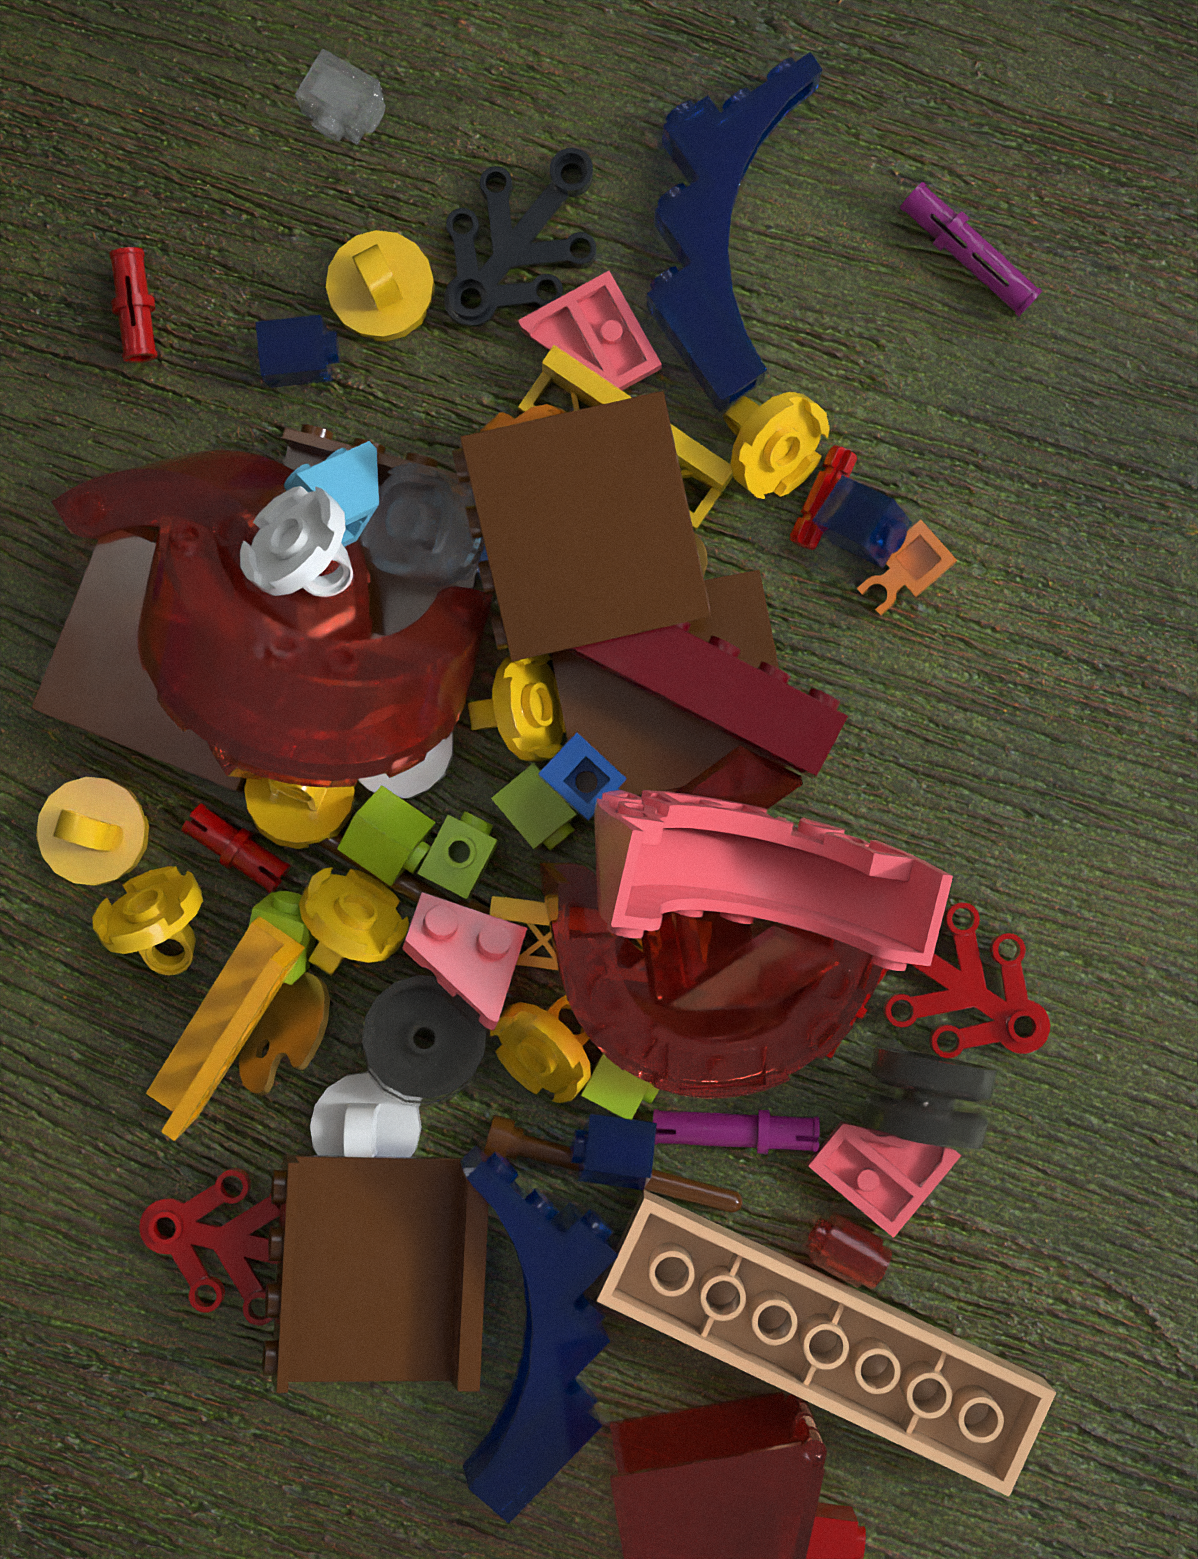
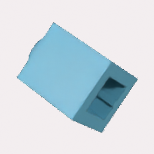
(347, 478)

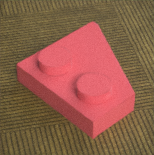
(596, 330)
(466, 952)
(881, 1172)

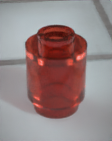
(848, 1251)

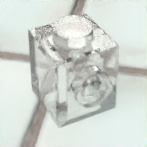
(340, 99)

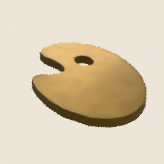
(293, 1028)

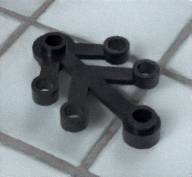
(515, 246)

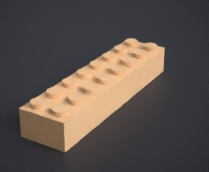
(826, 1342)

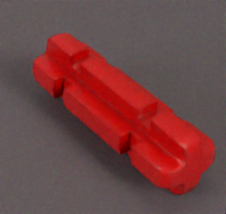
(837, 463)

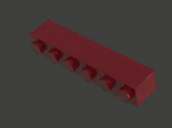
(725, 692)

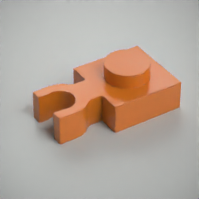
(914, 565)

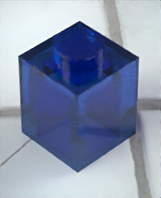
(296, 351)
(863, 521)
(614, 1151)

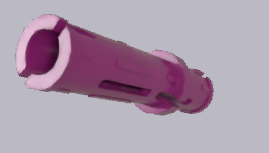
(924, 204)
(737, 1130)

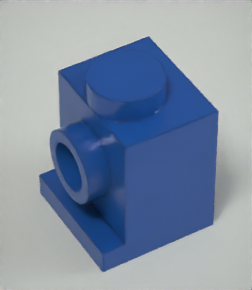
(575, 758)

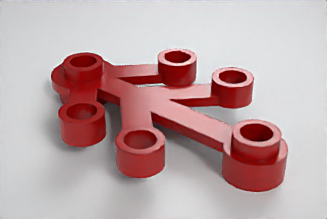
(968, 989)
(230, 1241)

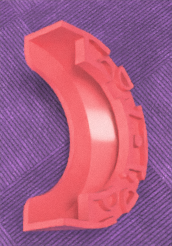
(740, 861)

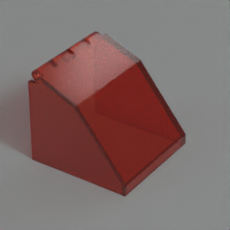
(719, 1480)

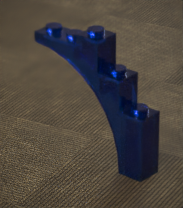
(714, 155)
(548, 1407)

